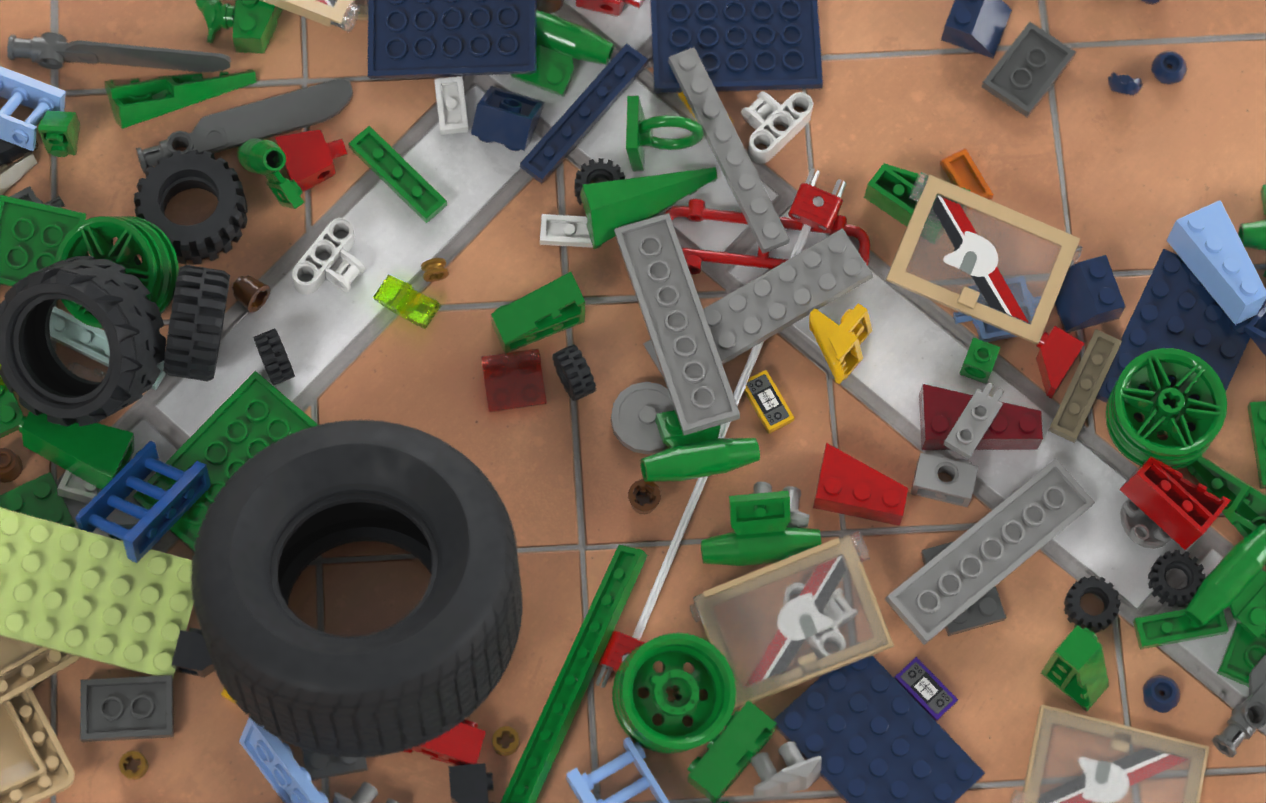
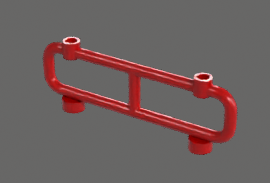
(697, 212)

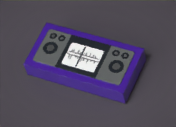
(926, 689)

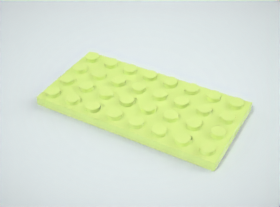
(88, 598)

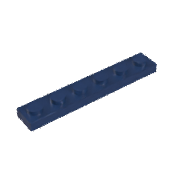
(584, 113)

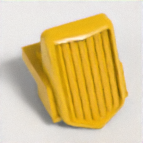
(841, 342)

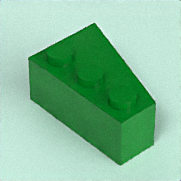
(254, 25)
(891, 192)
(539, 314)
(1079, 667)
(731, 751)

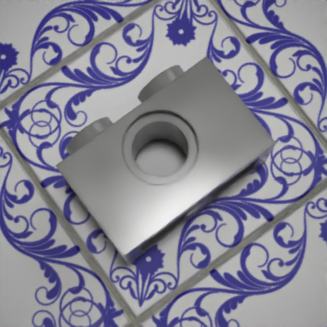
(928, 485)

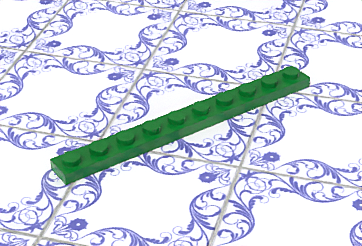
(575, 676)

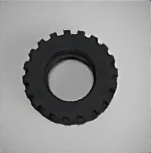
(194, 172)
(196, 323)

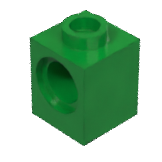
(979, 360)

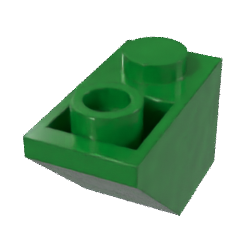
(60, 132)

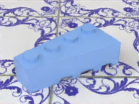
(1219, 260)

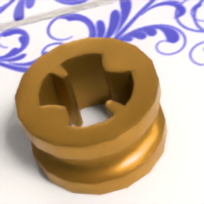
(434, 269)
(513, 746)
(129, 773)

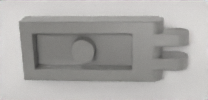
(974, 421)

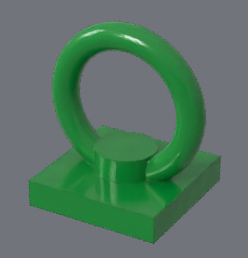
(640, 132)

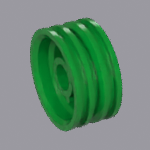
(135, 237)
(1193, 377)
(709, 673)

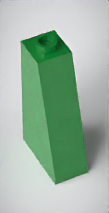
(87, 451)

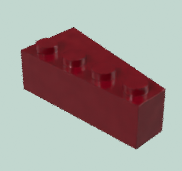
(1011, 429)

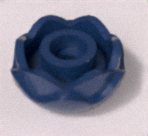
(1165, 74)
(1124, 84)
(1157, 702)

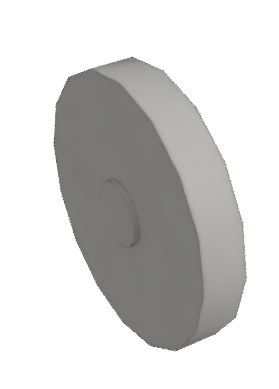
(635, 416)

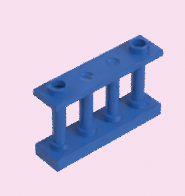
(154, 521)

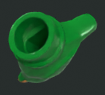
(216, 16)

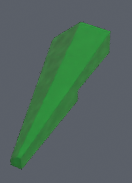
(155, 97)
(636, 199)
(1247, 504)

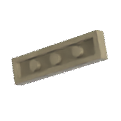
(1085, 386)

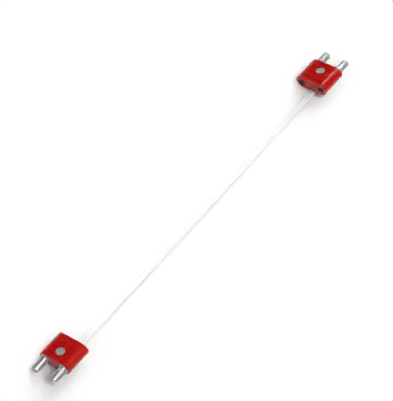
(813, 209)

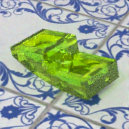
(406, 302)

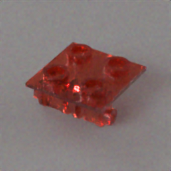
(513, 380)

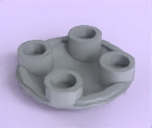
(1141, 527)

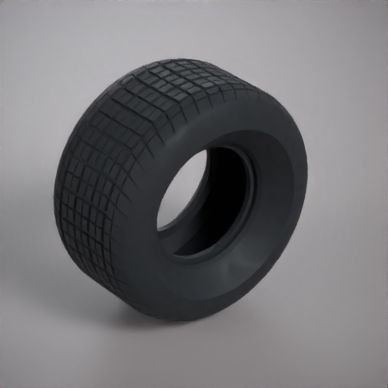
(343, 488)

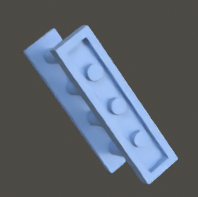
(32, 94)
(634, 753)

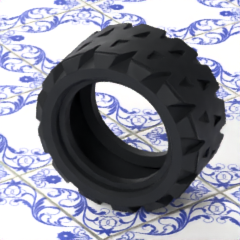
(126, 317)

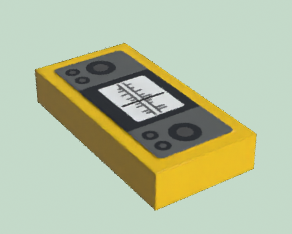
(768, 402)

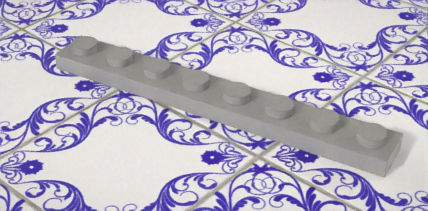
(728, 150)

